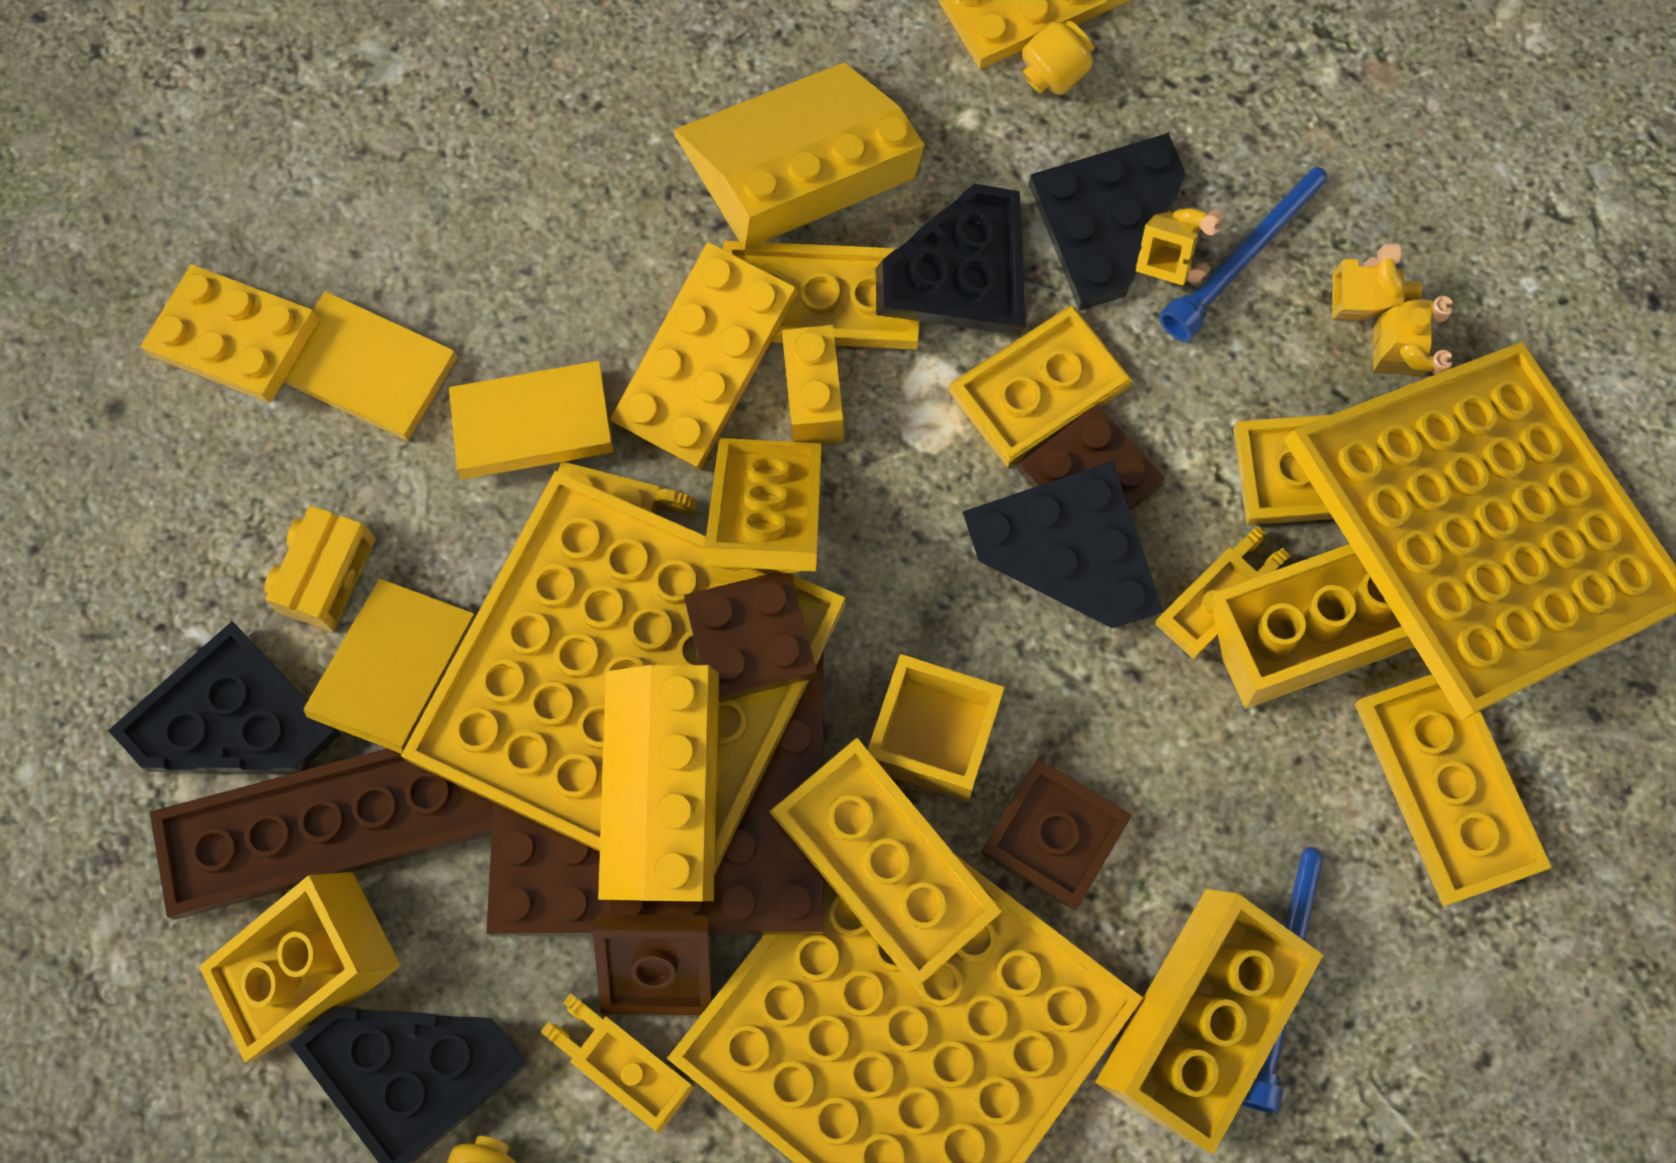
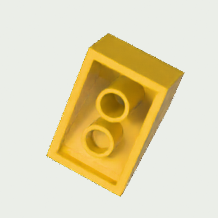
(298, 962)

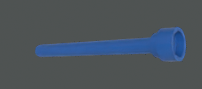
(1185, 316)
(1264, 1092)

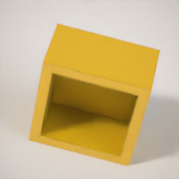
(935, 727)

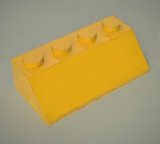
(1303, 626)
(659, 783)
(1210, 1018)

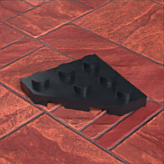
(1100, 213)
(960, 266)
(1071, 544)
(223, 715)
(406, 1074)

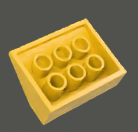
(801, 152)

